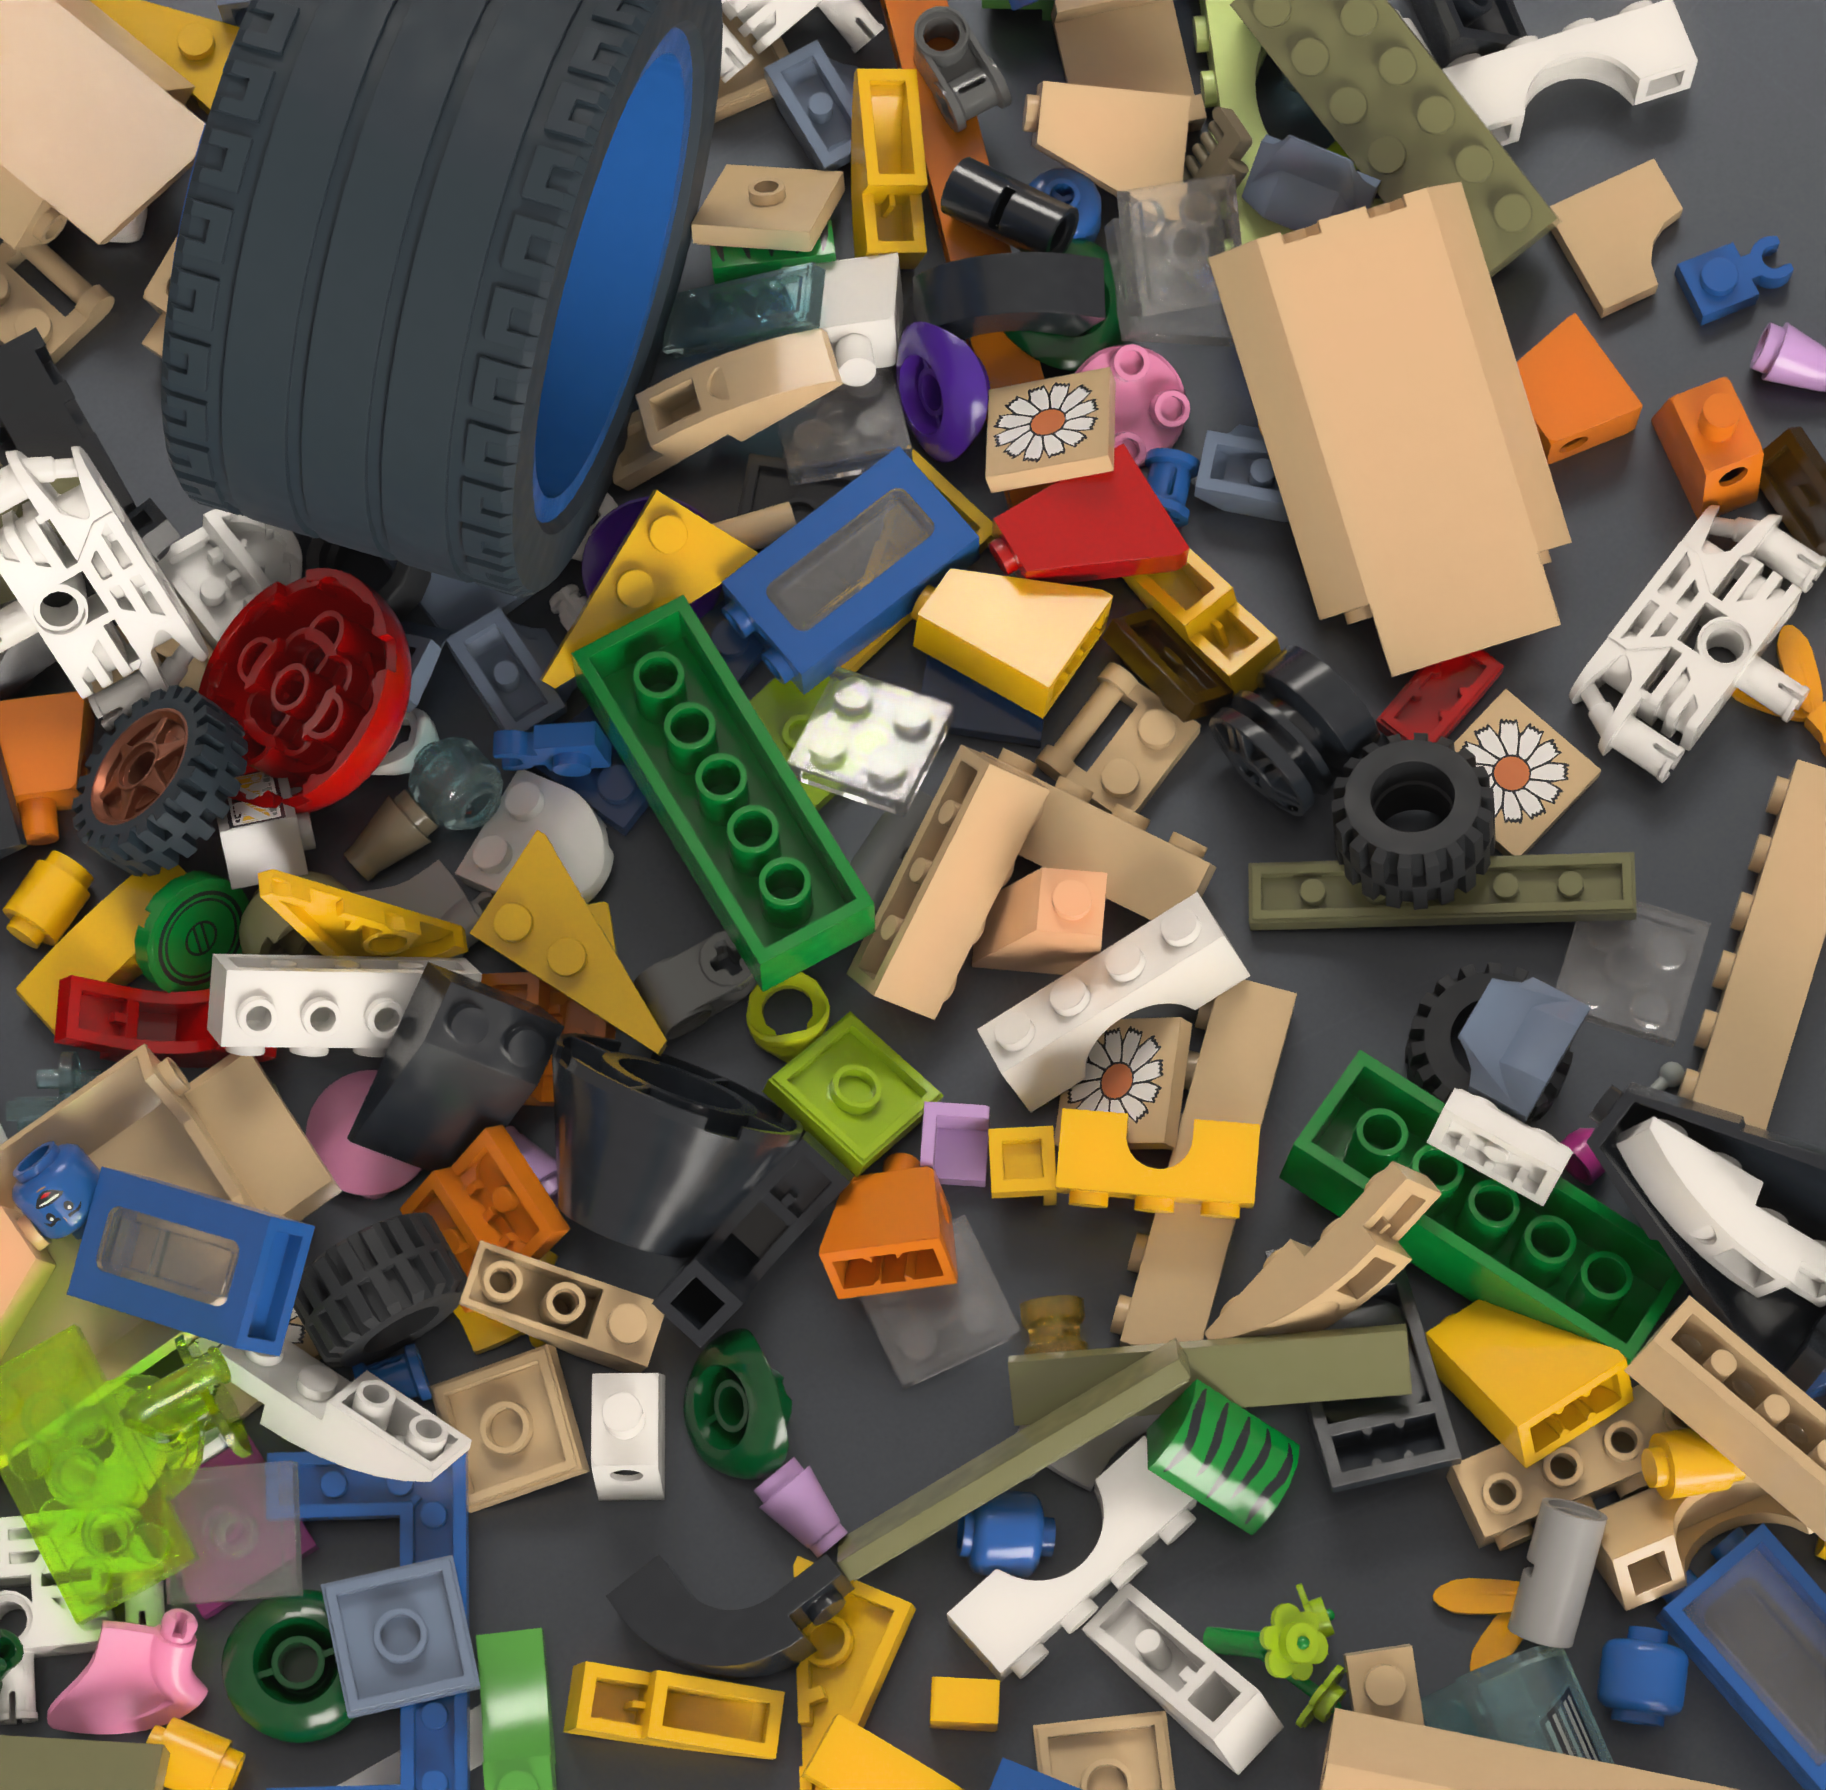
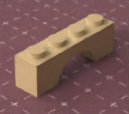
(1654, 1539)

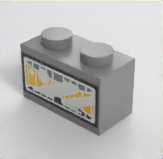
(261, 837)

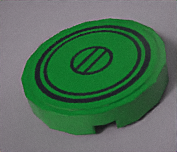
(184, 929)

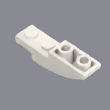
(1715, 1212)
(343, 1421)

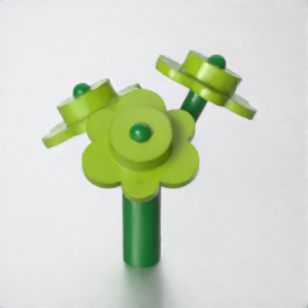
(1289, 1651)

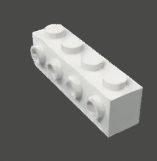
(314, 1001)

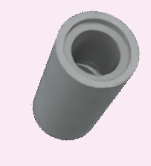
(1556, 1587)

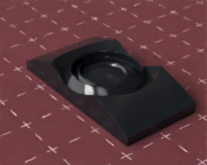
(1386, 1435)

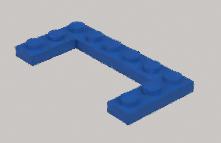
(431, 1527)

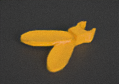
(1799, 663)
(1483, 1597)

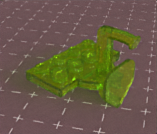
(89, 1464)

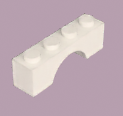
(1635, 52)
(1169, 960)
(1013, 1617)

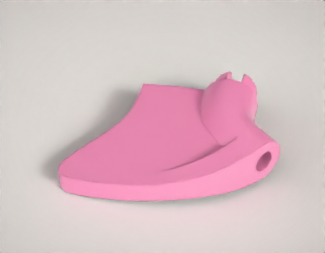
(133, 1679)

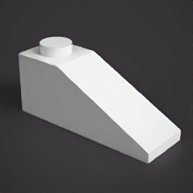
(1185, 1678)

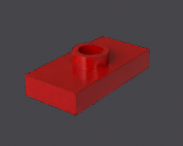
(1440, 696)

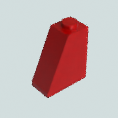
(1089, 529)

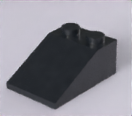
(452, 1069)

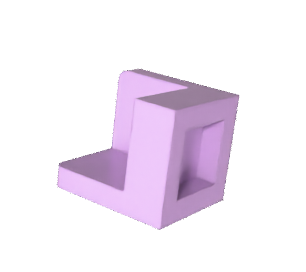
(956, 1142)

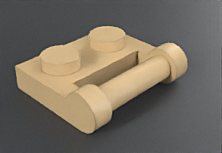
(25, 308)
(1136, 756)

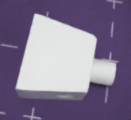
(862, 314)
(628, 1435)

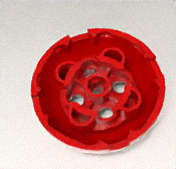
(315, 683)

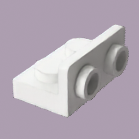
(1500, 1145)

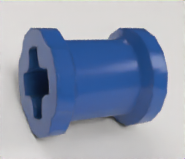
(1170, 479)
(402, 1372)

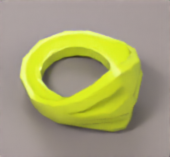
(791, 1044)

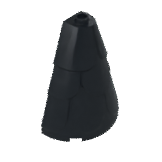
(1777, 1325)

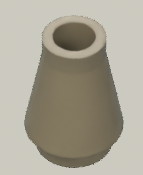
(391, 835)

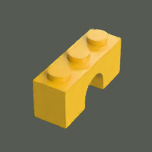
(1214, 1173)

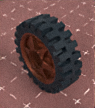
(160, 781)

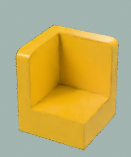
(1023, 1163)

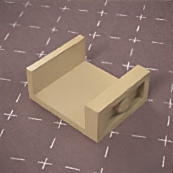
(1125, 48)

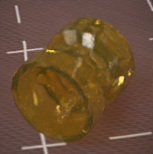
(1053, 1323)

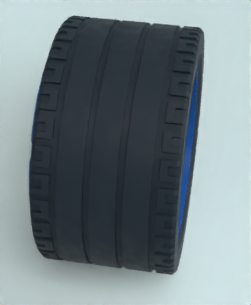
(435, 269)

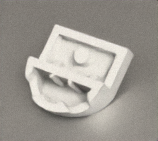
(227, 566)
(559, 813)

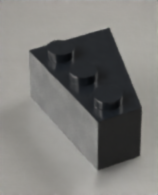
(42, 411)

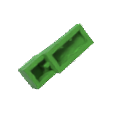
(516, 1711)

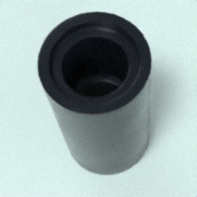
(1008, 209)

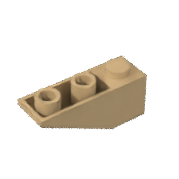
(563, 1308)

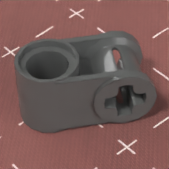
(960, 78)
(692, 987)

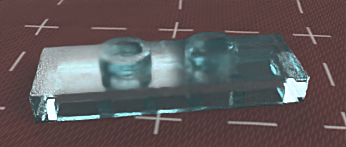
(745, 310)

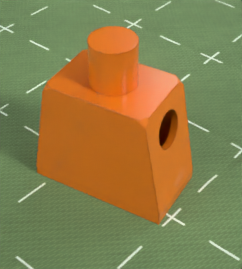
(1576, 392)
(1704, 440)
(45, 754)
(890, 1232)

